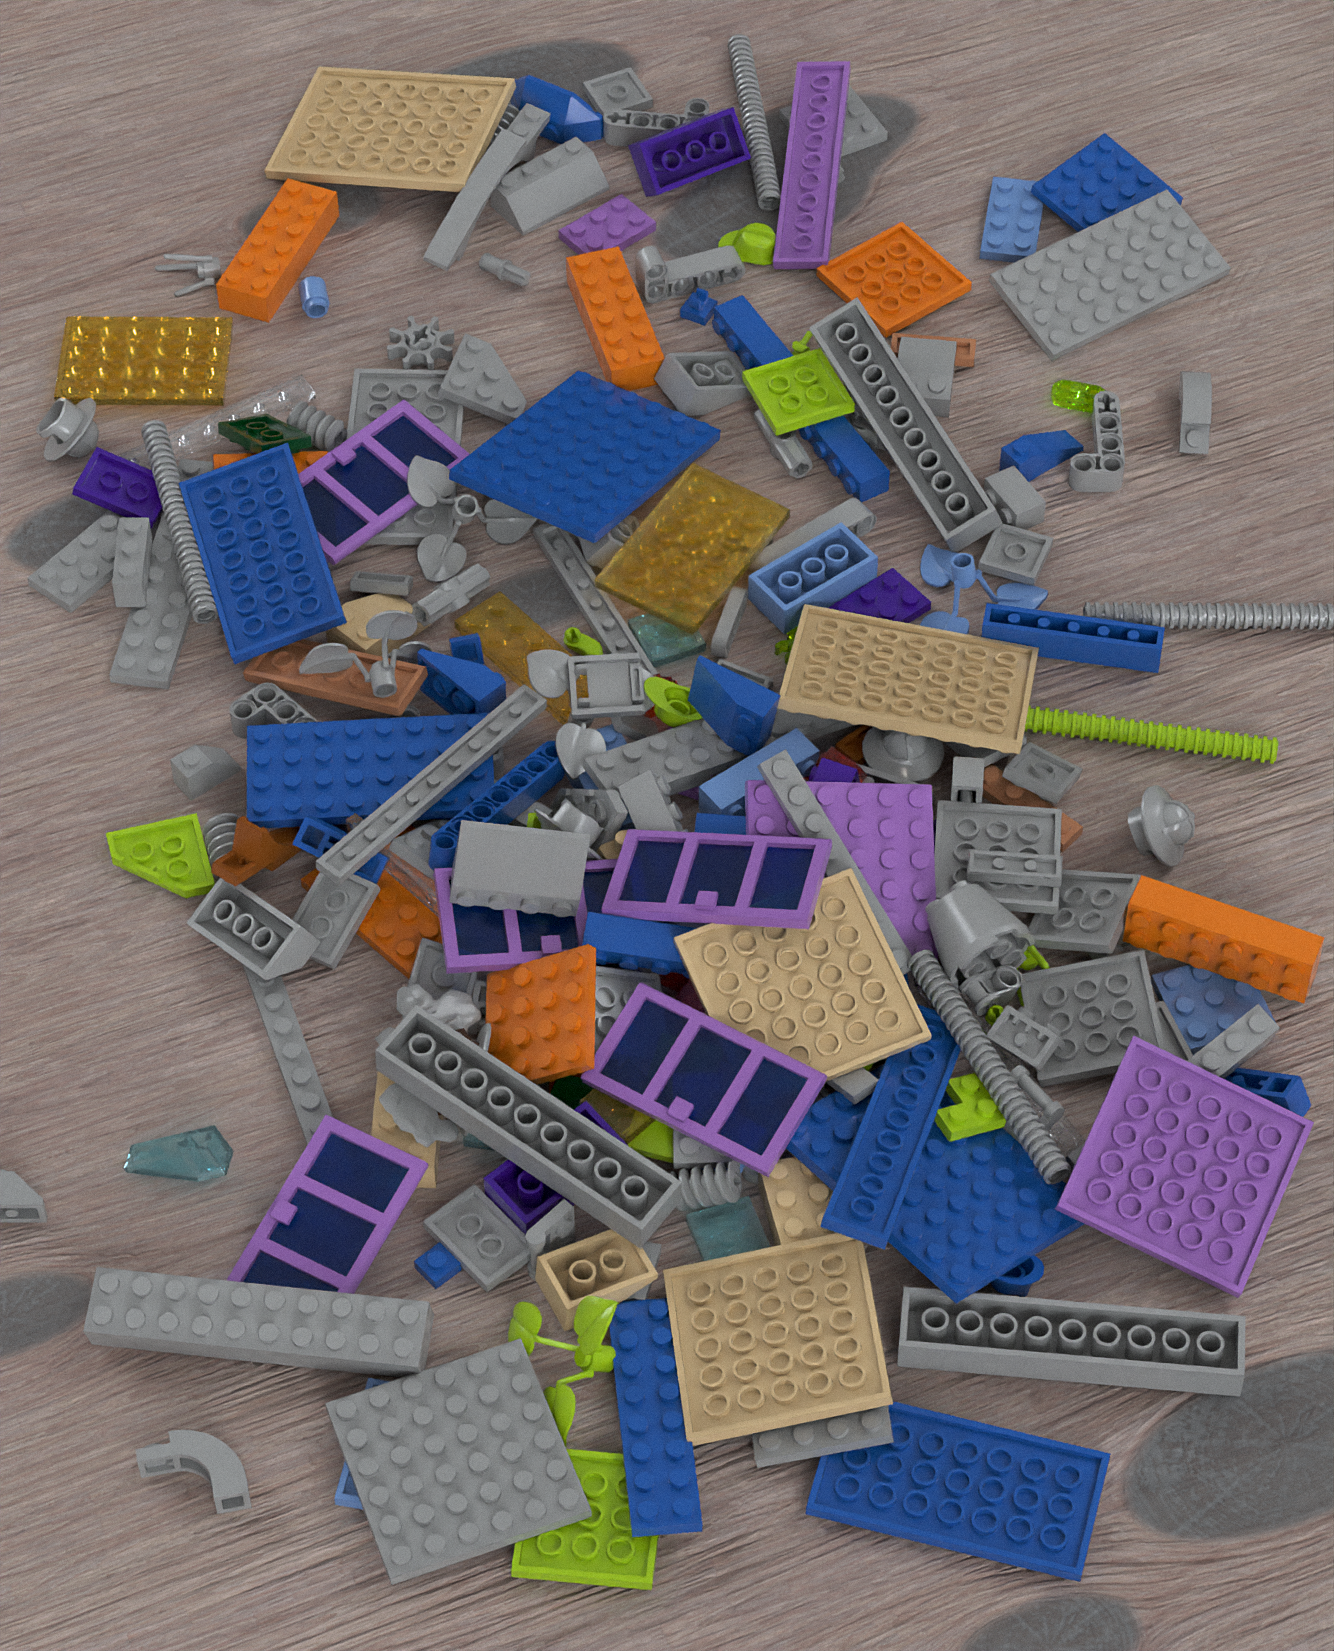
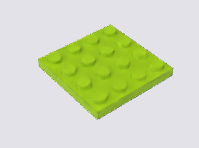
(597, 1547)

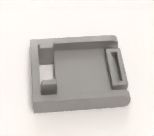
(611, 685)

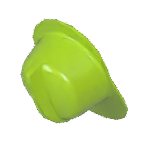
(753, 243)
(670, 702)

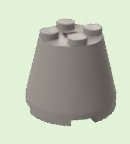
(975, 933)

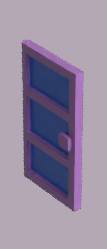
(364, 479)
(718, 878)
(501, 939)
(704, 1079)
(331, 1212)

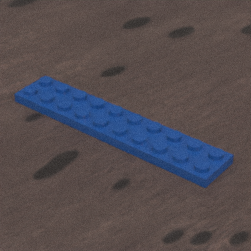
(892, 1137)

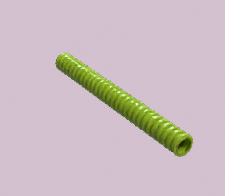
(1152, 734)

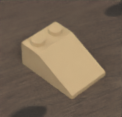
(358, 614)
(595, 1266)

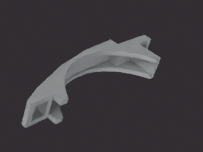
(508, 149)

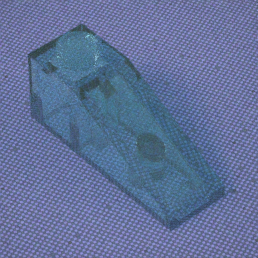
(182, 1156)

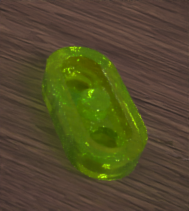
(1074, 395)

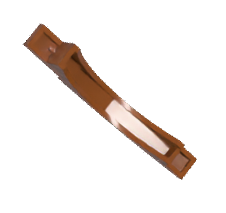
(255, 850)

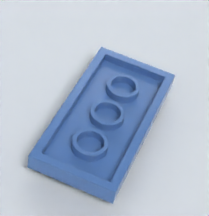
(1011, 221)

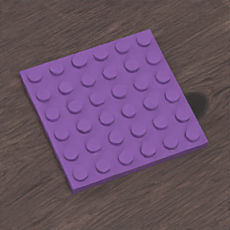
(885, 833)
(1185, 1166)

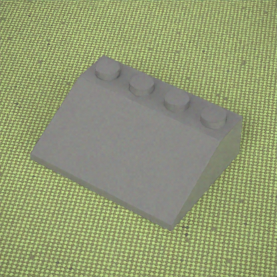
(519, 868)

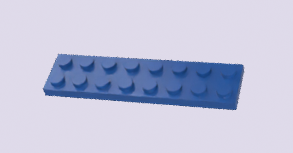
(651, 1422)

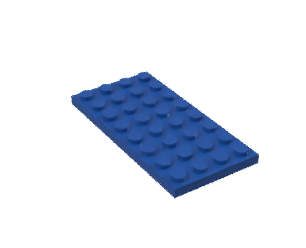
(262, 553)
(351, 767)
(969, 1490)

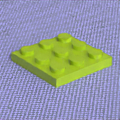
(798, 391)

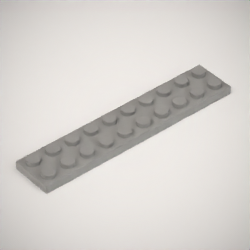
(158, 631)
(690, 751)

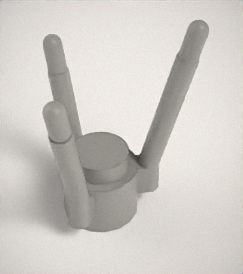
(207, 268)

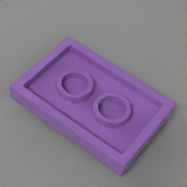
(607, 227)

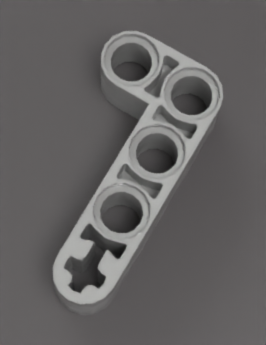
(630, 126)
(684, 275)
(1105, 467)
(265, 706)

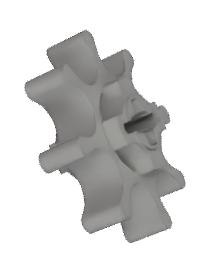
(421, 344)

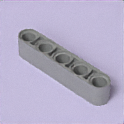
(850, 513)

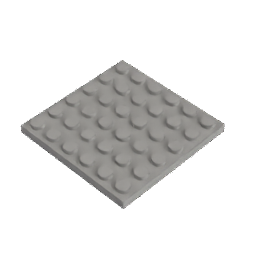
(457, 1461)

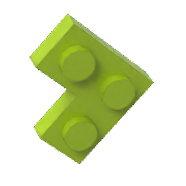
(973, 1109)

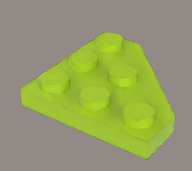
(166, 854)

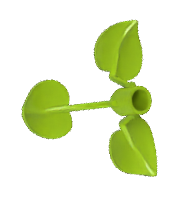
(591, 1325)

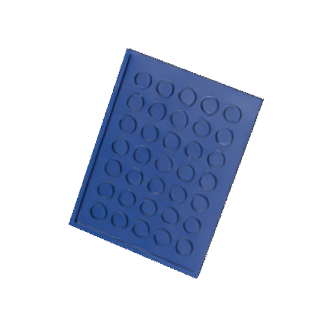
(585, 456)
(969, 1206)

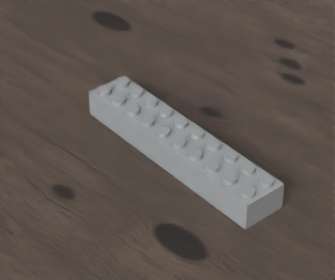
(906, 426)
(528, 1126)
(259, 1323)
(1073, 1341)

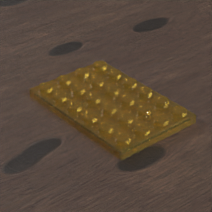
(145, 360)
(692, 548)

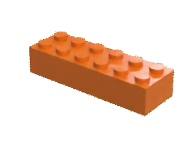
(277, 250)
(614, 318)
(1222, 939)

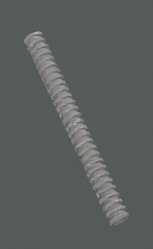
(754, 122)
(178, 522)
(1216, 615)
(989, 1067)

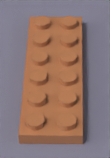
(345, 687)

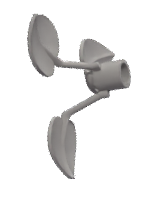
(443, 558)
(384, 626)
(574, 739)

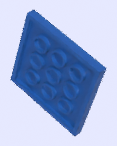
(1098, 184)

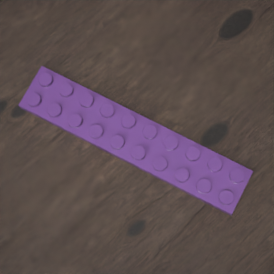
(812, 165)

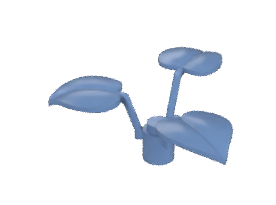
(943, 566)

